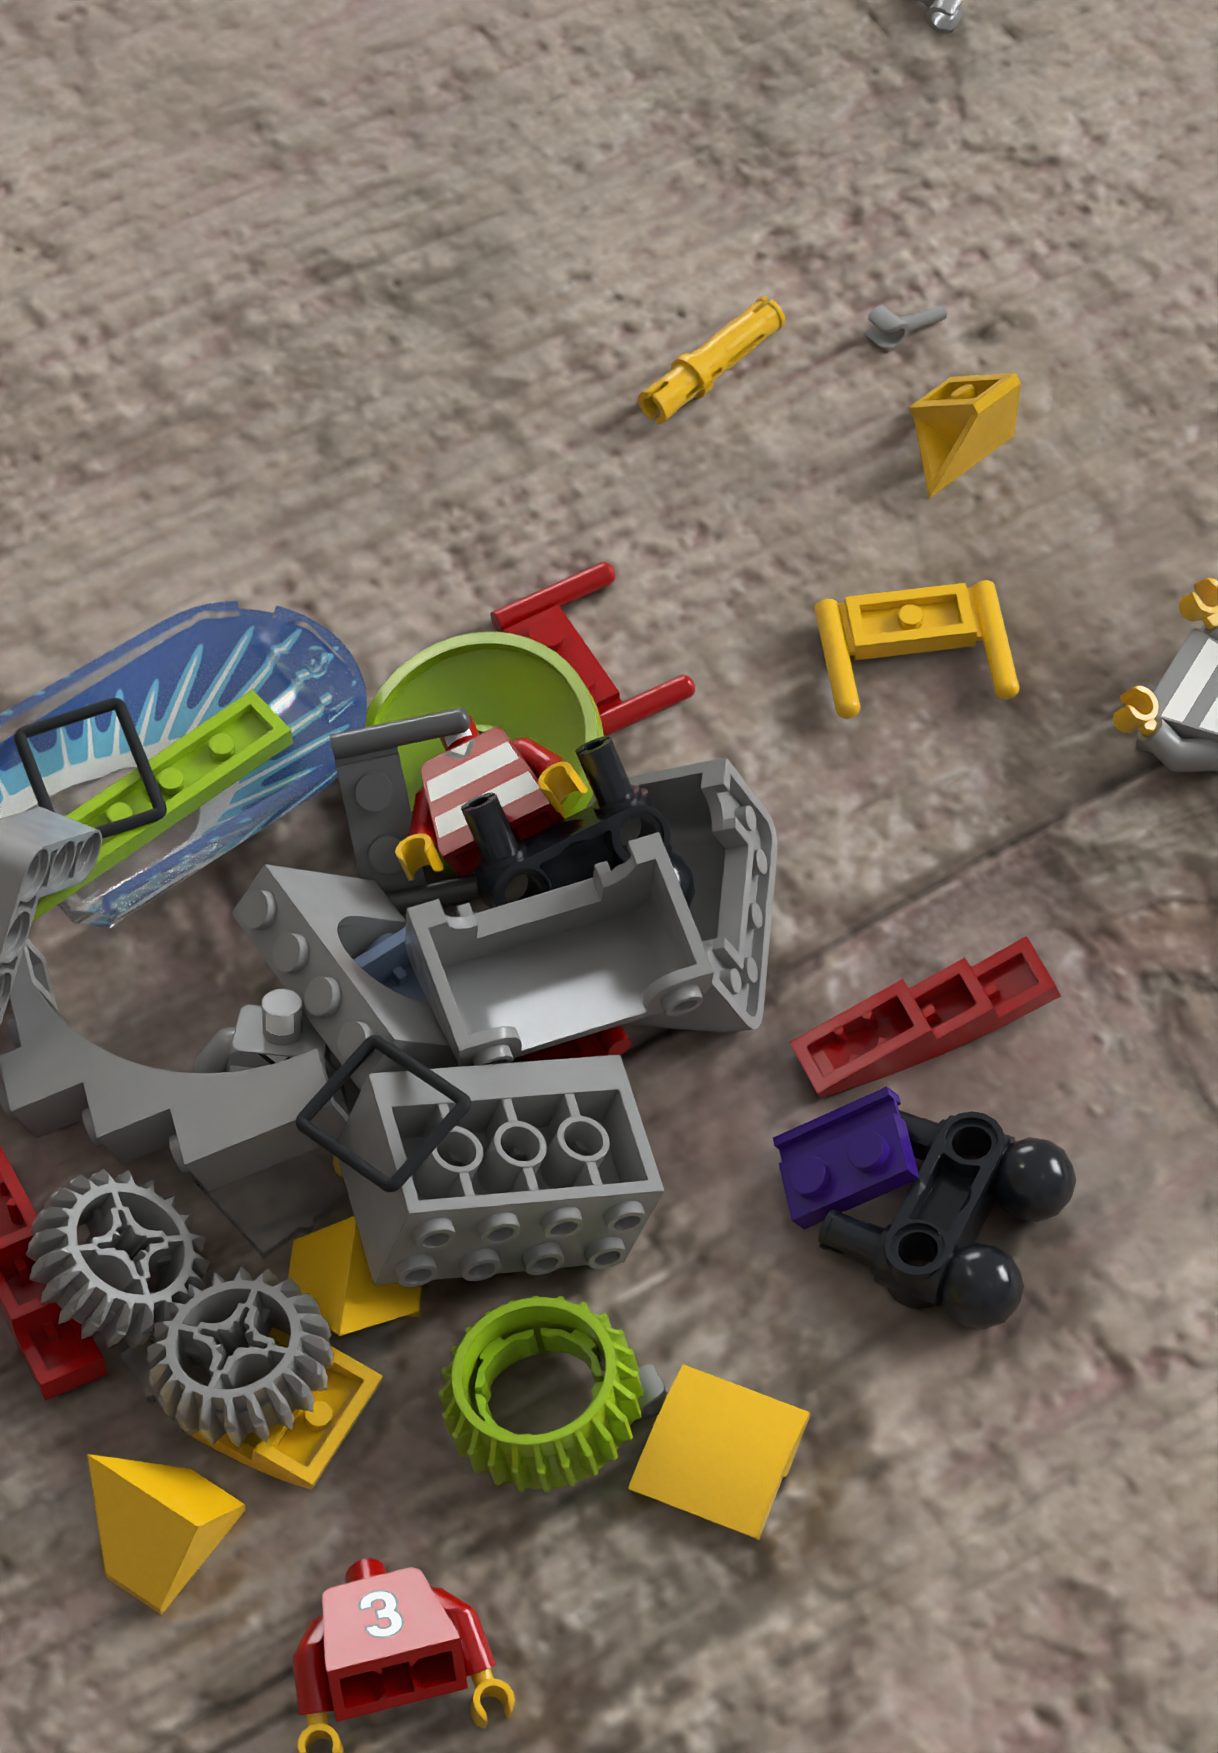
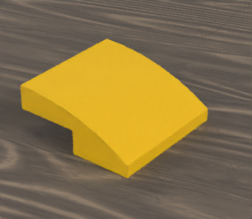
(305, 1451)
(719, 1451)

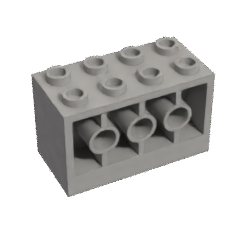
(527, 1181)

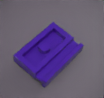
(845, 1158)

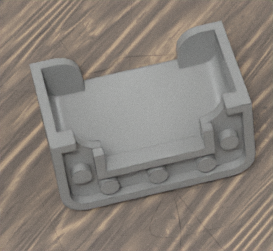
(733, 860)
(561, 960)

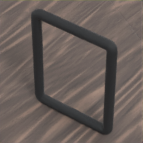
(135, 746)
(394, 1183)

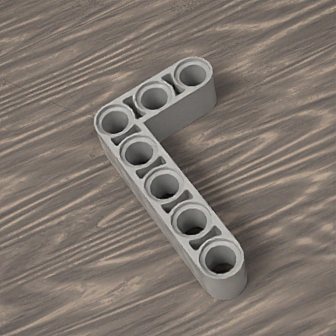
(37, 858)

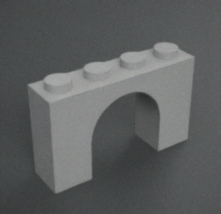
(309, 935)

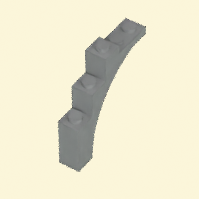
(213, 1121)

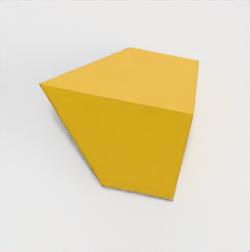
(964, 424)
(337, 1275)
(157, 1525)

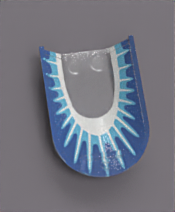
(172, 684)

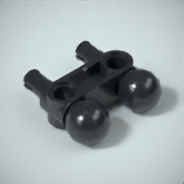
(574, 845)
(947, 1211)

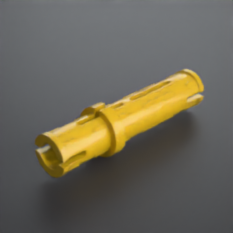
(695, 372)

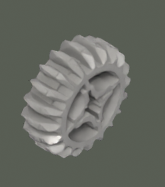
(108, 1277)
(251, 1376)

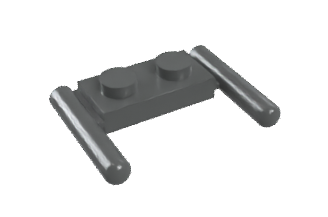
(380, 806)

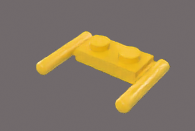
(911, 624)

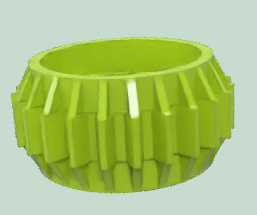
(521, 1331)

